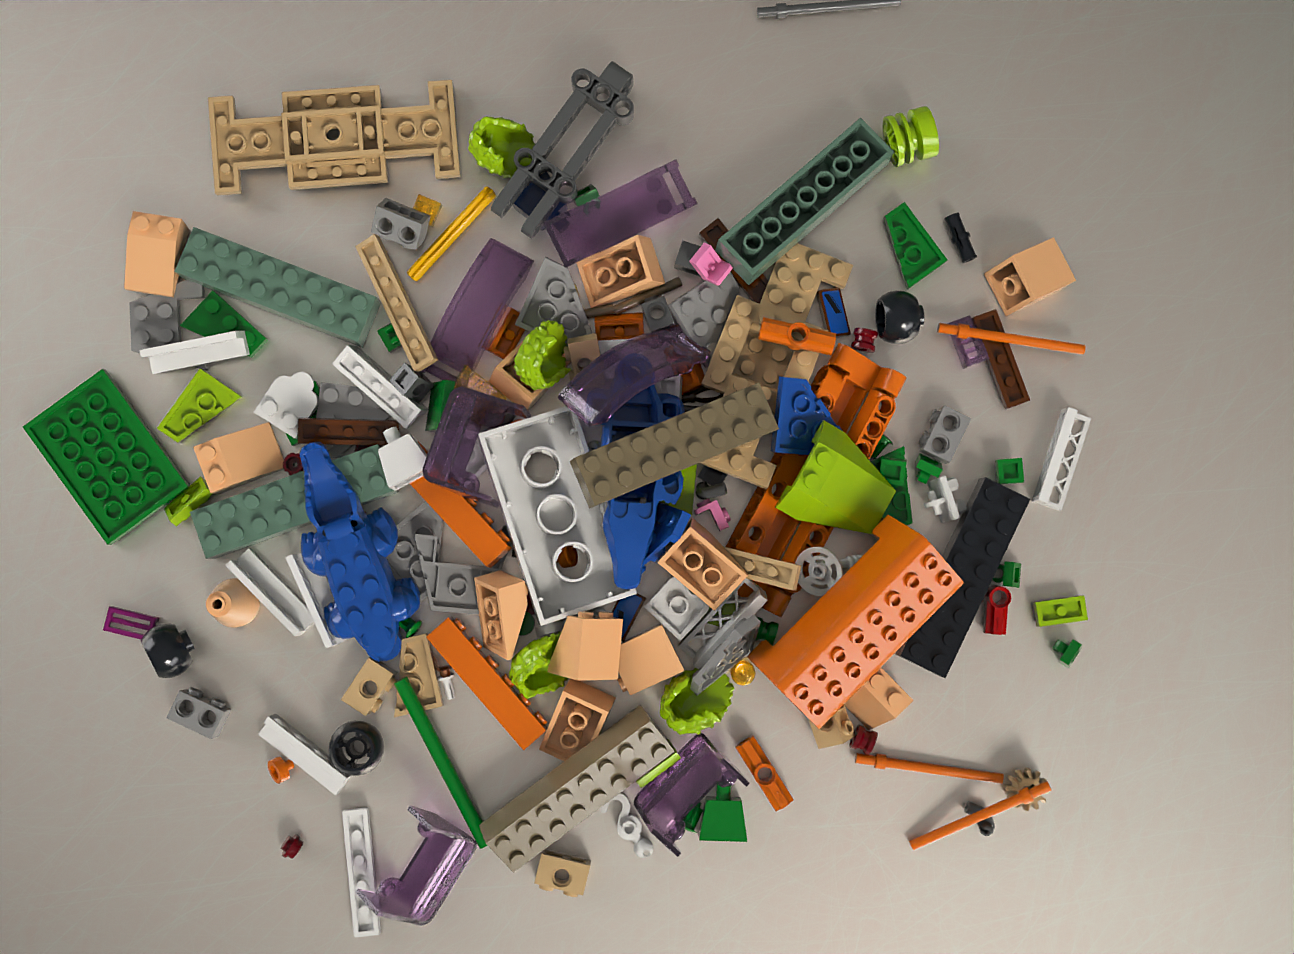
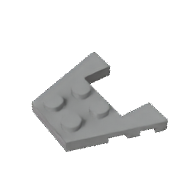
(157, 318)
(449, 585)

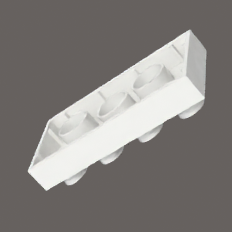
(550, 514)

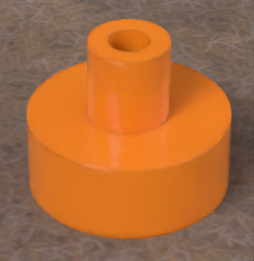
(568, 557)
(279, 769)

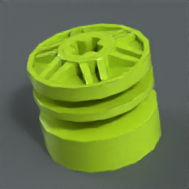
(911, 135)

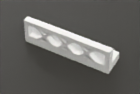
(197, 351)
(375, 383)
(1056, 456)
(271, 592)
(316, 595)
(745, 610)
(303, 753)

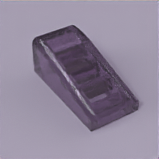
(962, 353)

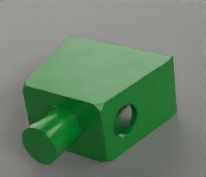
(722, 818)

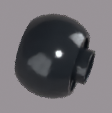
(898, 317)
(168, 650)
(372, 743)

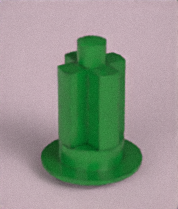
(884, 441)
(410, 626)
(692, 818)

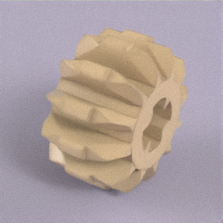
(1029, 779)

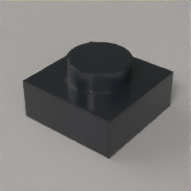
(711, 476)

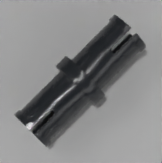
(960, 237)

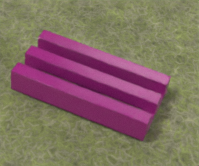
(109, 618)

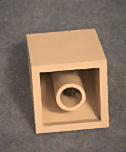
(1029, 276)
(588, 647)
(647, 660)
(878, 700)

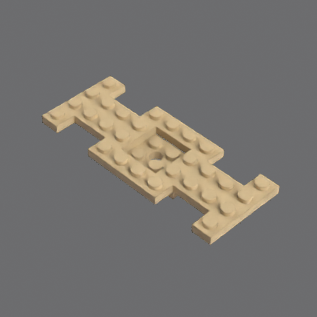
(302, 132)

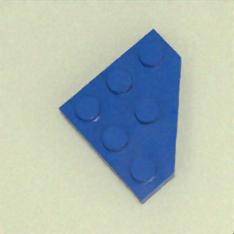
(797, 416)
(668, 528)

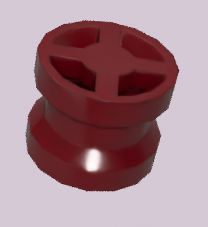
(864, 340)
(863, 739)

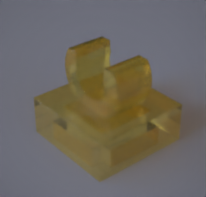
(428, 207)

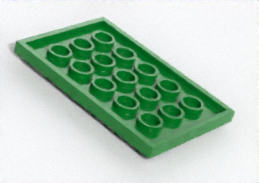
(106, 456)

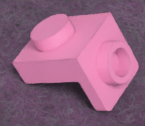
(710, 265)
(719, 515)

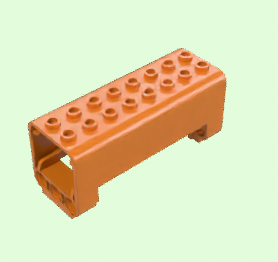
(858, 622)

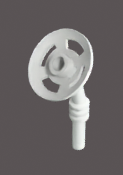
(822, 569)

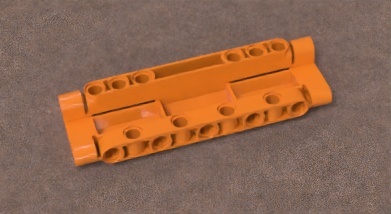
(842, 390)

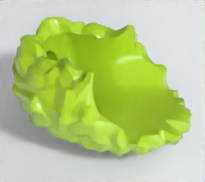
(496, 142)
(540, 356)
(530, 667)
(693, 713)

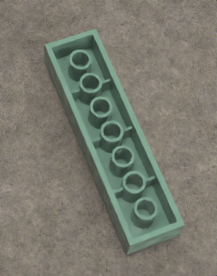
(804, 201)
(278, 287)
(280, 506)

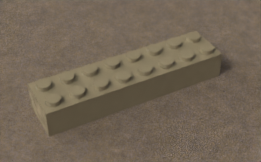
(673, 445)
(576, 789)

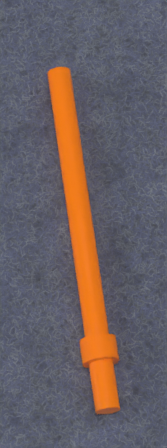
(964, 331)
(881, 761)
(1024, 796)

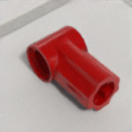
(996, 613)

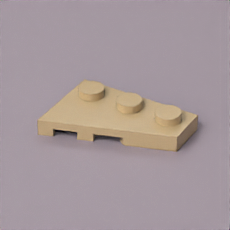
(418, 666)

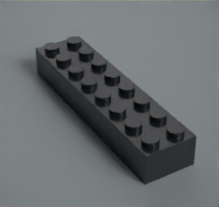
(975, 556)

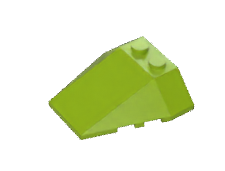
(837, 485)

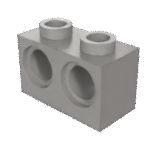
(401, 218)
(949, 437)
(197, 719)

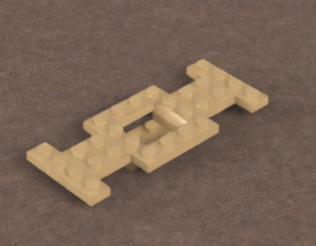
(746, 360)

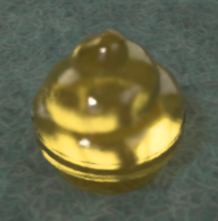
(743, 673)

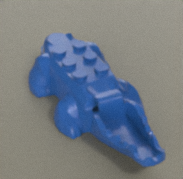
(626, 521)
(354, 559)

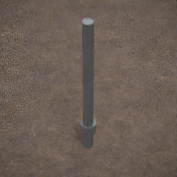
(781, 10)

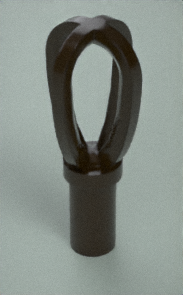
(691, 396)

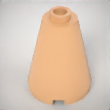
(232, 603)

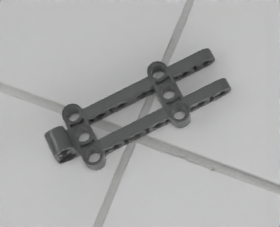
(615, 83)

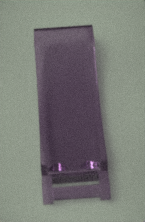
(618, 215)
(478, 307)
(629, 370)

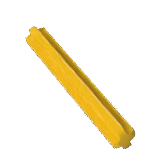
(451, 233)

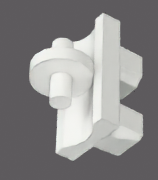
(942, 499)

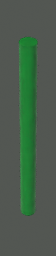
(441, 758)

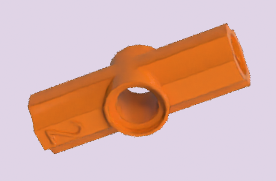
(813, 339)
(772, 786)

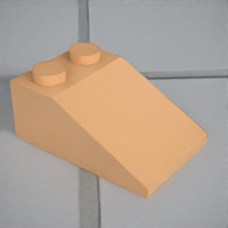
(153, 253)
(621, 271)
(509, 383)
(239, 458)
(703, 565)
(501, 610)
(576, 719)

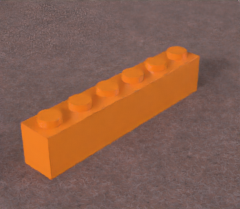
(465, 521)
(487, 682)

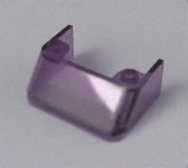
(456, 437)
(682, 786)
(428, 876)

